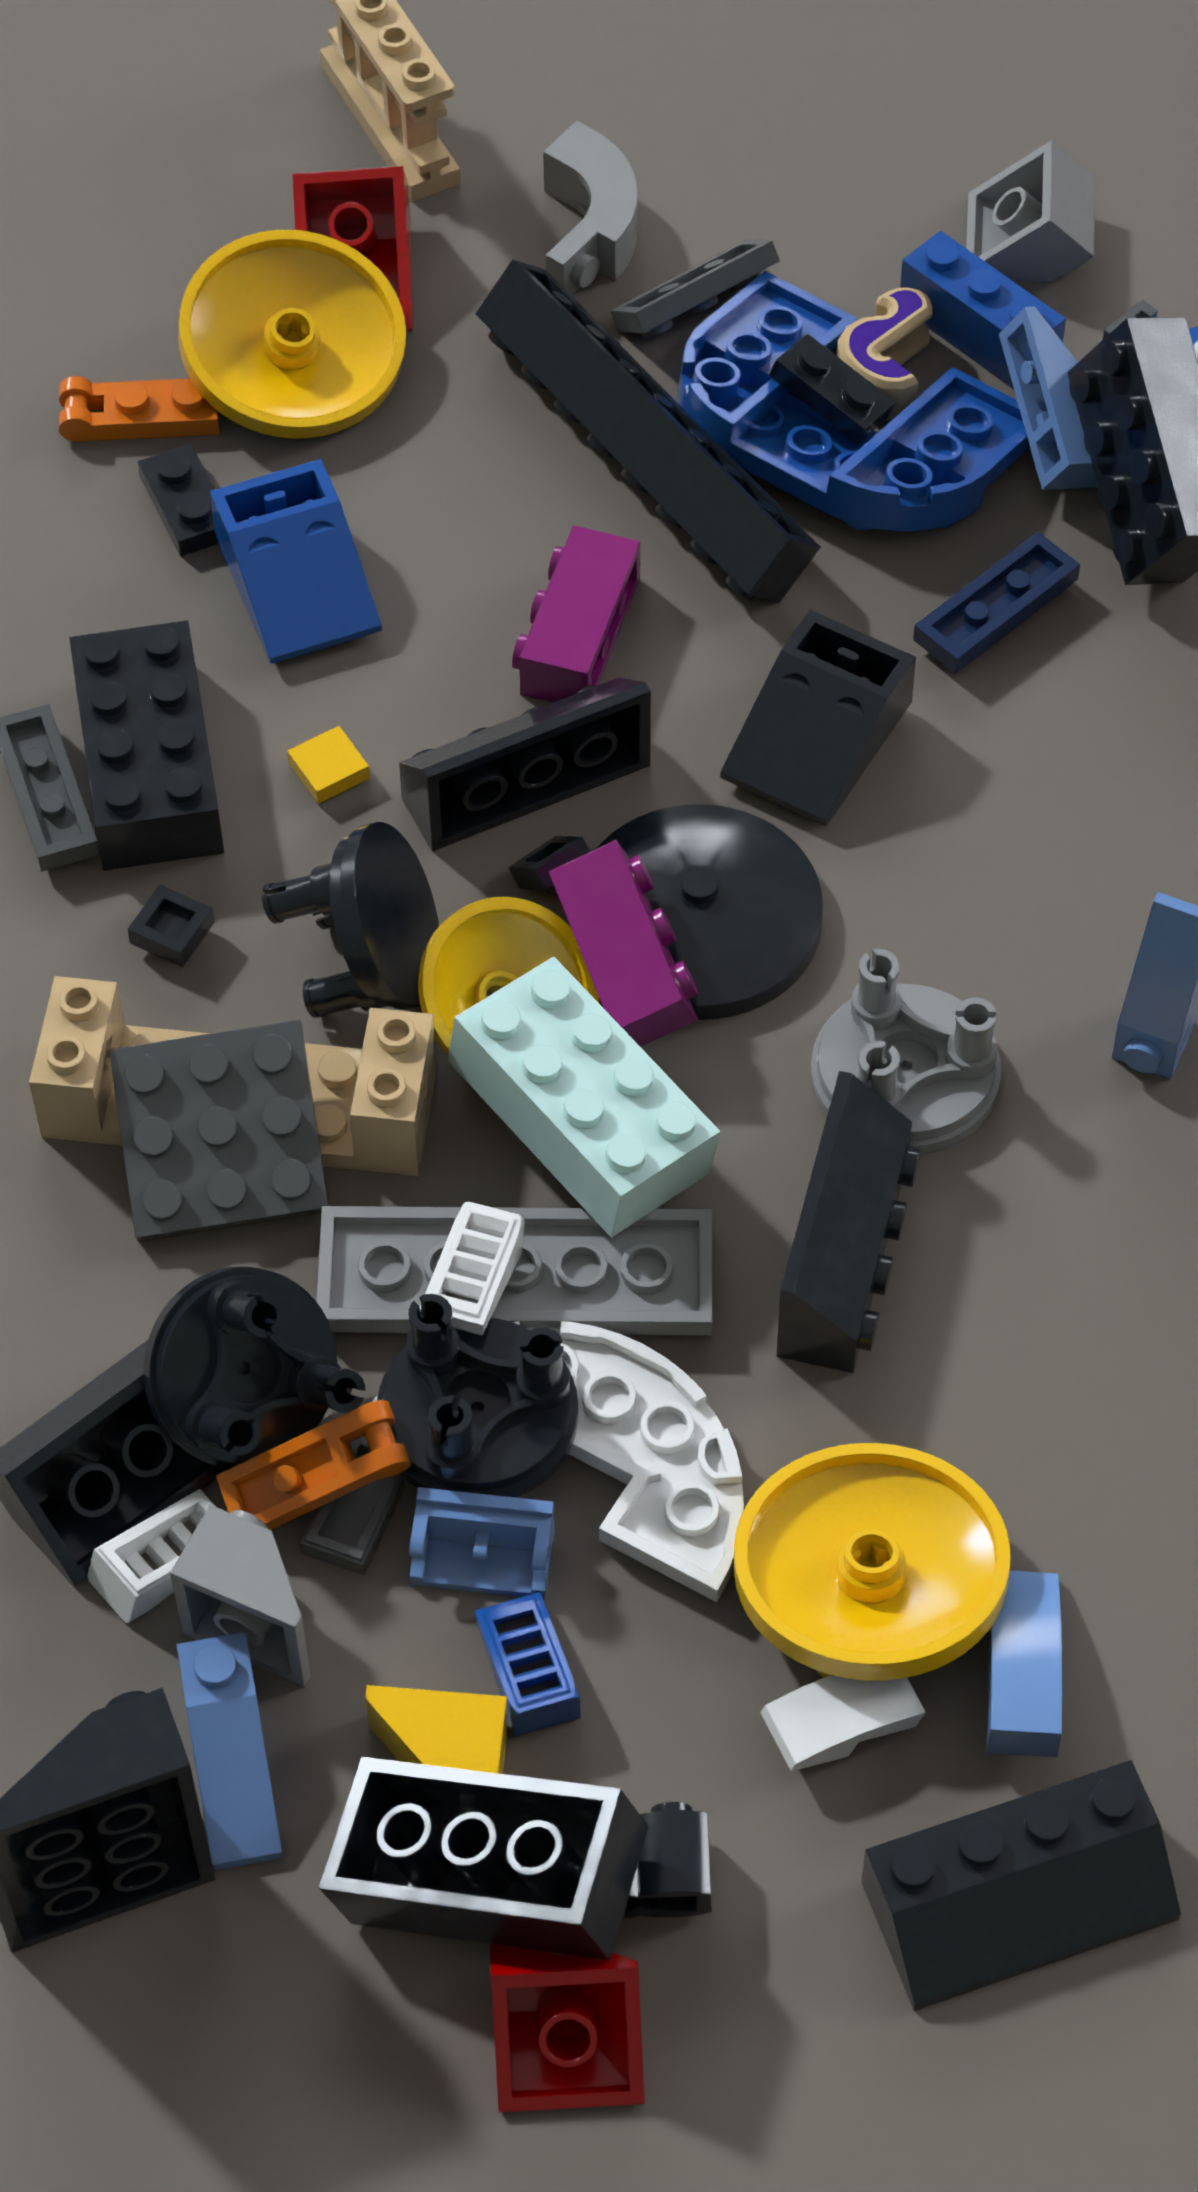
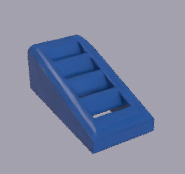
(540, 1708)

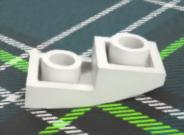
(835, 1714)

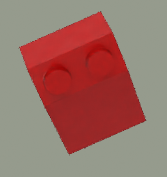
(365, 212)

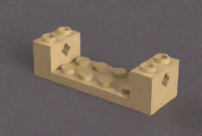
(366, 1100)

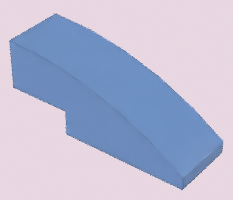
(1026, 1668)

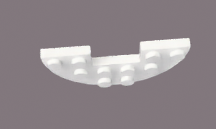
(662, 1440)

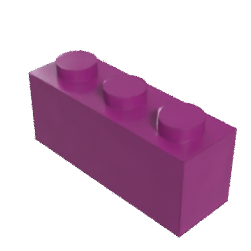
(577, 614)
(626, 942)

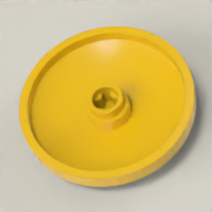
(291, 334)
(871, 1561)

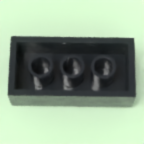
(1142, 439)
(146, 745)
(485, 1857)

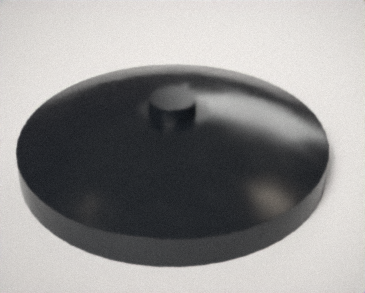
(735, 899)

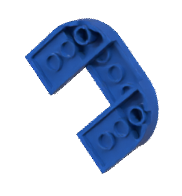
(907, 477)

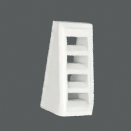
(477, 1263)
(122, 1573)

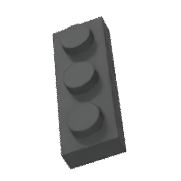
(695, 288)
(46, 789)

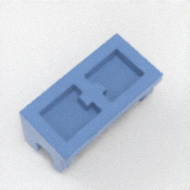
(481, 1542)

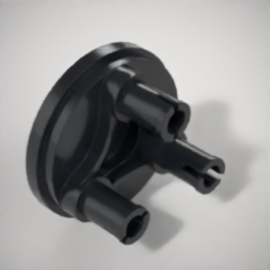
(380, 915)
(243, 1366)
(480, 1408)

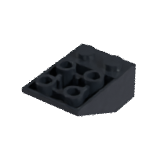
(820, 717)

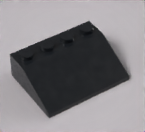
(101, 1824)

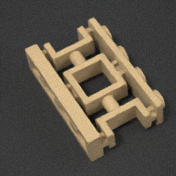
(392, 90)

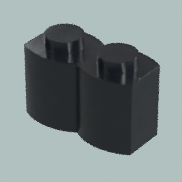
(672, 1865)

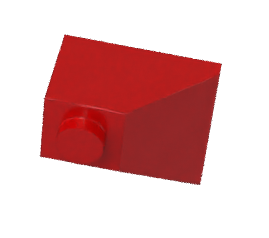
(565, 2030)

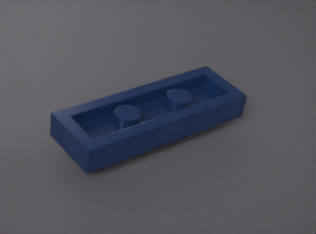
(996, 602)

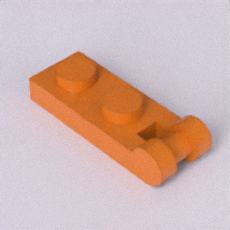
(134, 410)
(315, 1467)

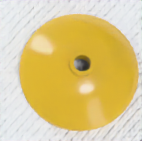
(487, 949)

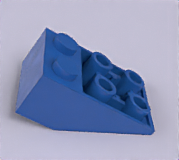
(294, 561)

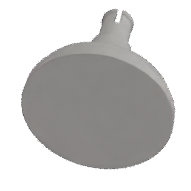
(915, 1051)

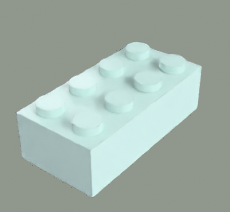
(582, 1096)

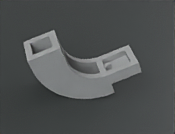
(601, 185)

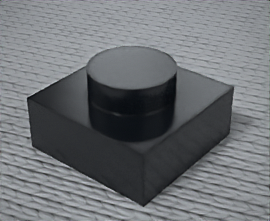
(533, 869)
(171, 925)

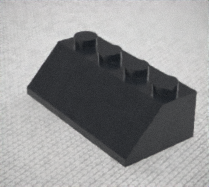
(528, 761)
(845, 1229)
(95, 1469)
(1021, 1884)

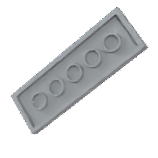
(569, 1270)

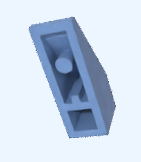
(1050, 416)
(1162, 990)
(229, 1751)

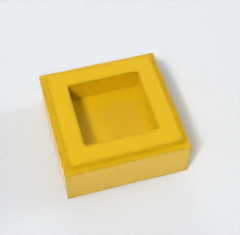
(328, 764)

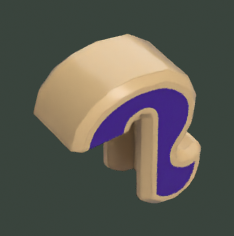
(885, 341)

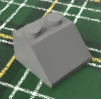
(1034, 217)
(237, 1583)

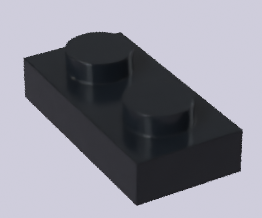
(832, 388)
(181, 497)

